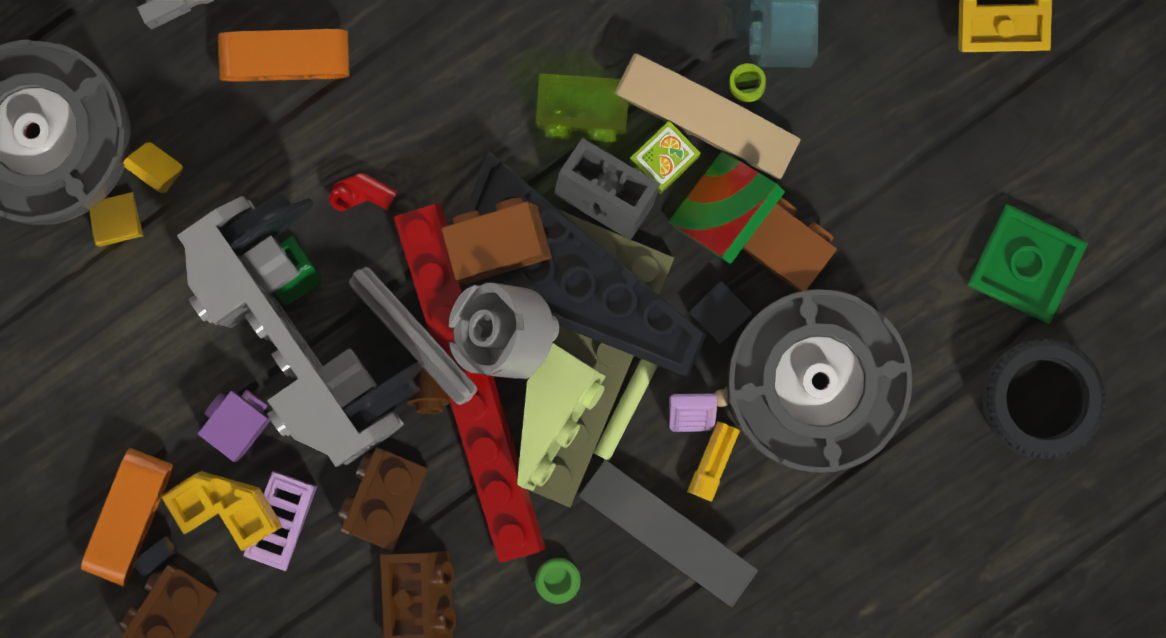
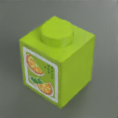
(665, 156)

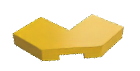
(238, 504)

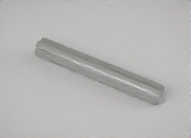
(413, 335)

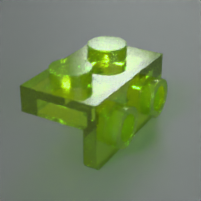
(580, 105)

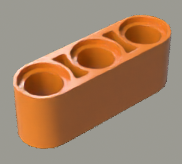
(283, 55)
(126, 516)

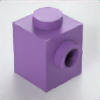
(234, 423)

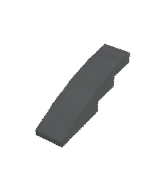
(668, 533)

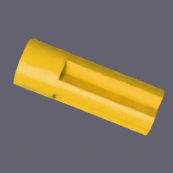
(708, 475)

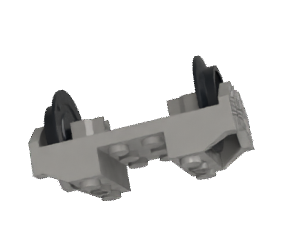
(233, 275)

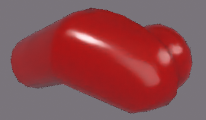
(359, 189)

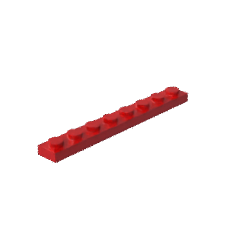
(481, 419)

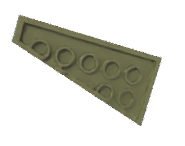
(572, 461)

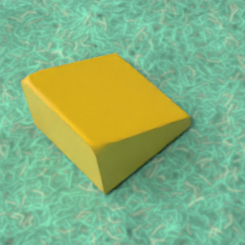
(153, 167)
(115, 220)

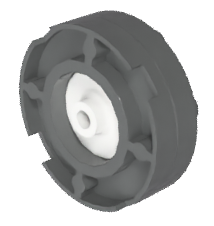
(80, 136)
(863, 390)

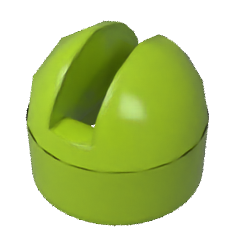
(744, 76)

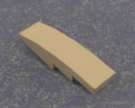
(707, 116)

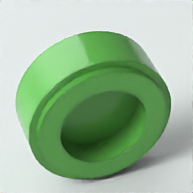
(557, 580)

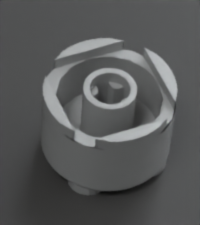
(501, 330)

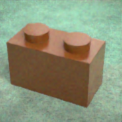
(496, 241)
(790, 247)

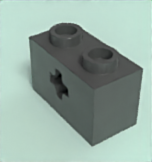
(606, 189)

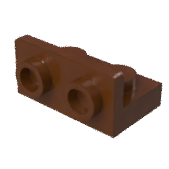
(382, 499)
(417, 595)
(172, 607)

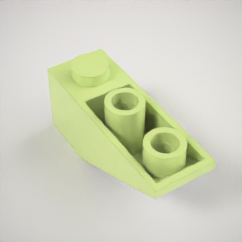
(552, 407)

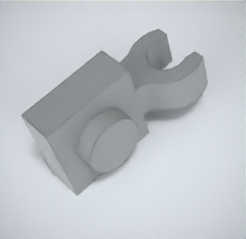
(161, 11)

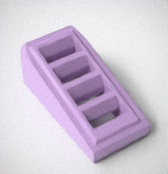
(692, 412)
(295, 486)

